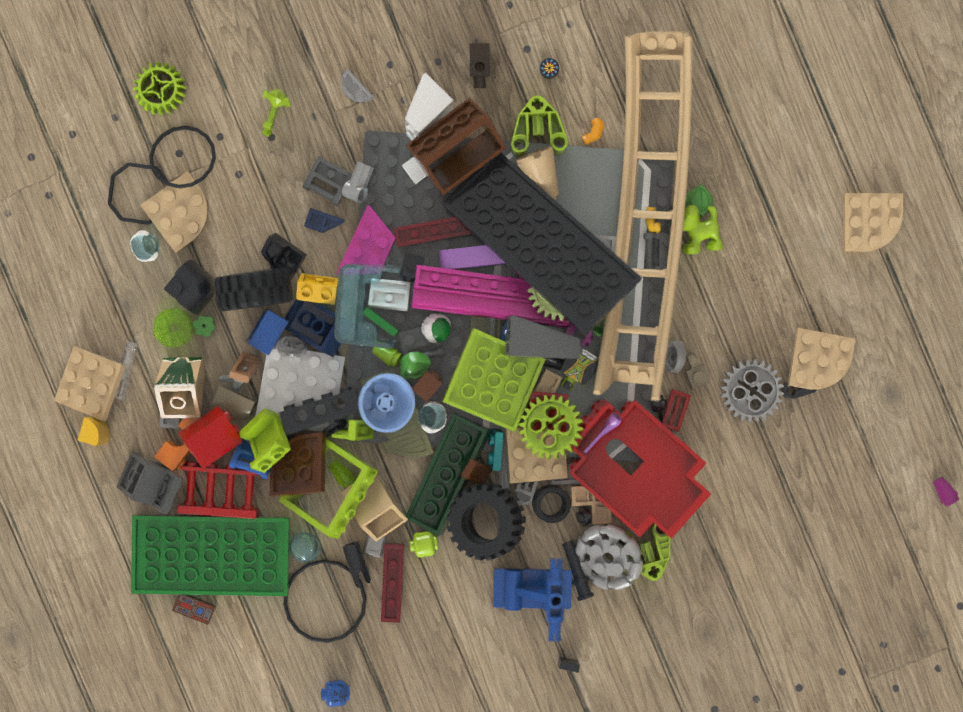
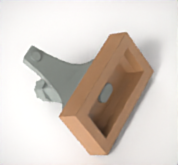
(242, 370)

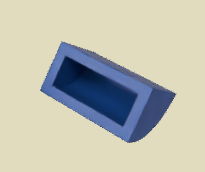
(267, 331)

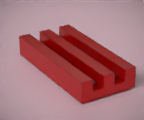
(675, 409)

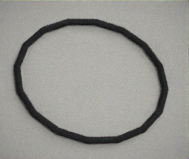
(320, 639)

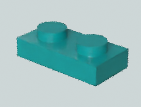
(496, 442)

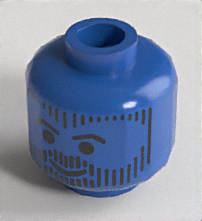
(335, 693)

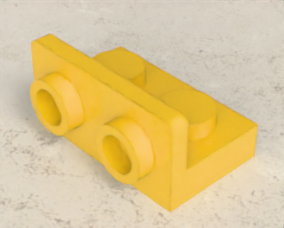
(317, 289)

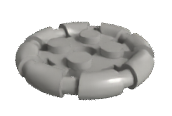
(605, 567)

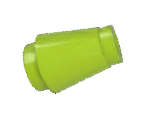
(388, 355)

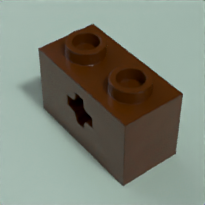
(428, 384)

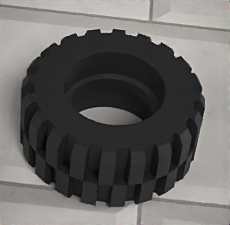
(253, 289)
(464, 531)

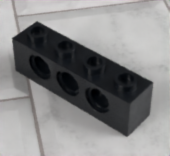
(293, 424)

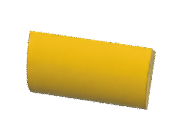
(94, 431)

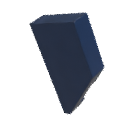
(321, 221)

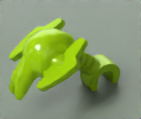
(277, 99)

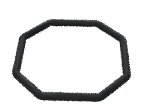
(112, 186)

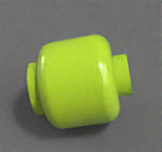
(424, 544)

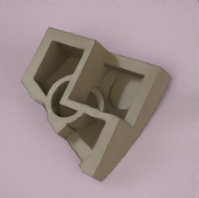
(235, 404)

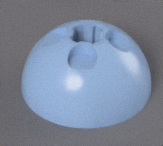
(394, 406)

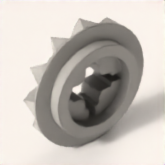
(291, 346)

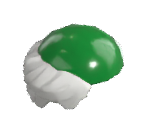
(436, 328)

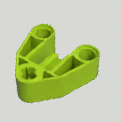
(554, 126)
(662, 545)

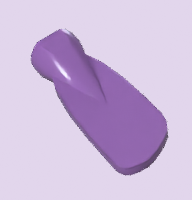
(611, 422)

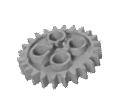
(761, 376)

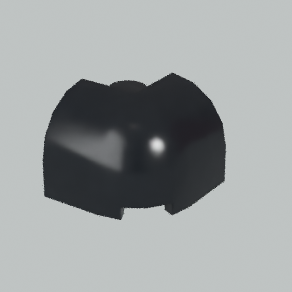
(191, 287)

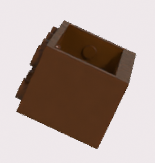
(447, 134)

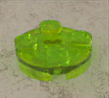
(162, 331)

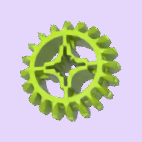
(143, 92)

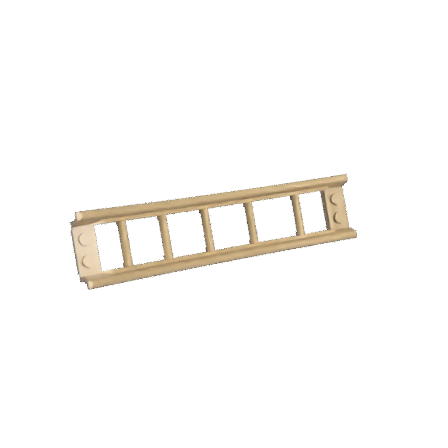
(639, 47)

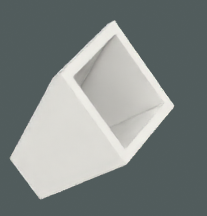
(427, 107)

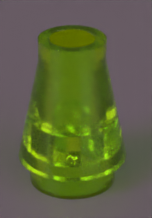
(342, 475)

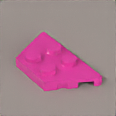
(370, 241)

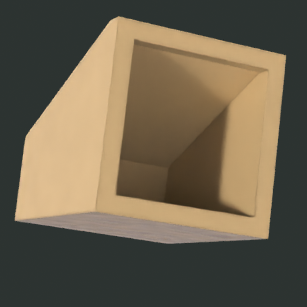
(378, 511)

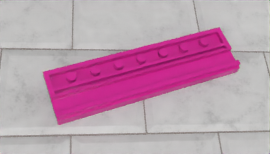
(476, 295)

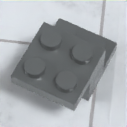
(149, 482)

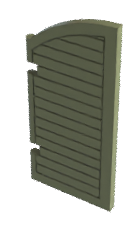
(411, 438)

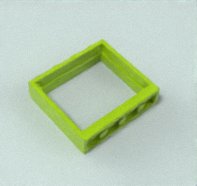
(350, 503)

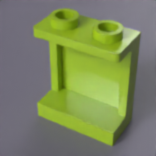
(266, 439)

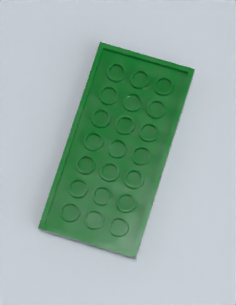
(210, 555)

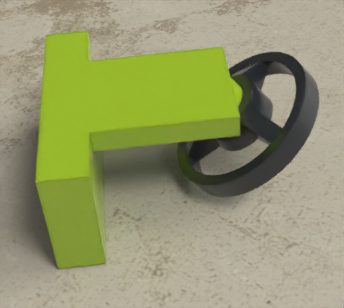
(357, 430)

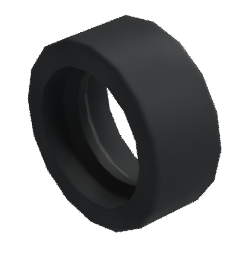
(561, 514)

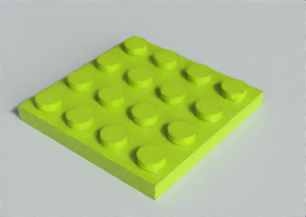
(492, 383)

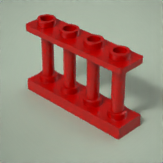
(209, 507)

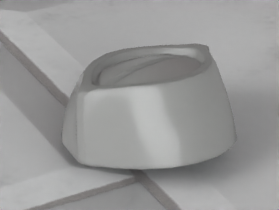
(675, 356)

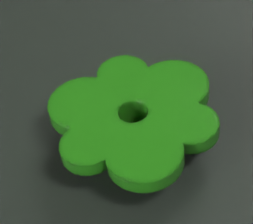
(198, 325)

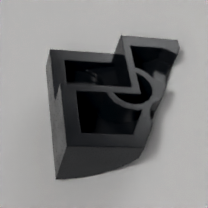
(282, 254)

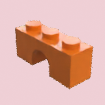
(173, 455)

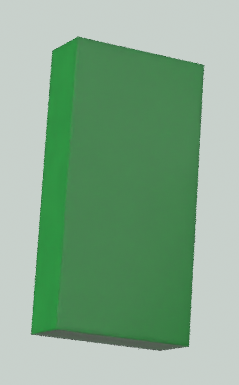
(381, 321)

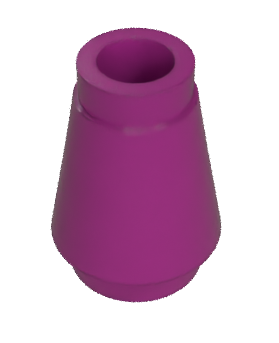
(945, 491)

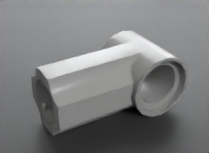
(356, 187)

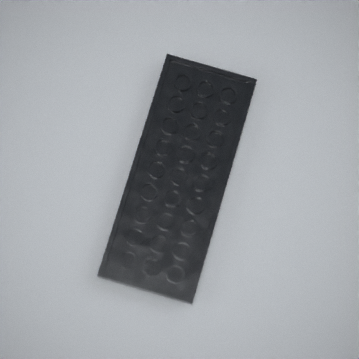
(542, 242)

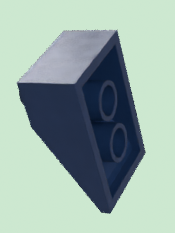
(313, 325)

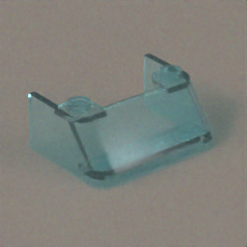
(350, 305)

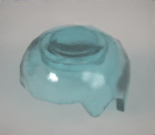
(305, 547)

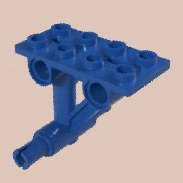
(535, 589)

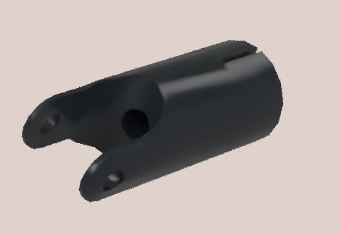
(356, 562)

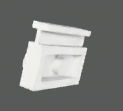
(389, 295)

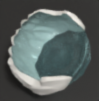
(145, 246)
(432, 417)

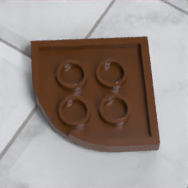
(300, 468)

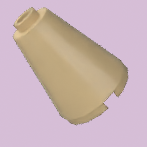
(541, 168)

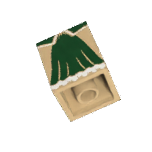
(180, 387)

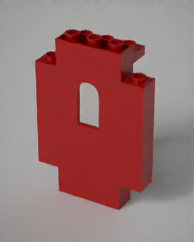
(661, 487)

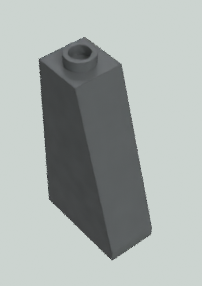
(534, 340)

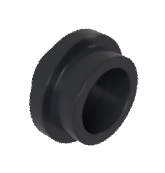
(659, 406)
(584, 516)

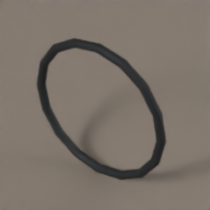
(187, 184)

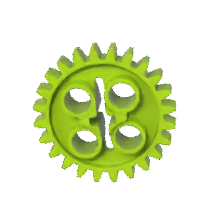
(539, 413)

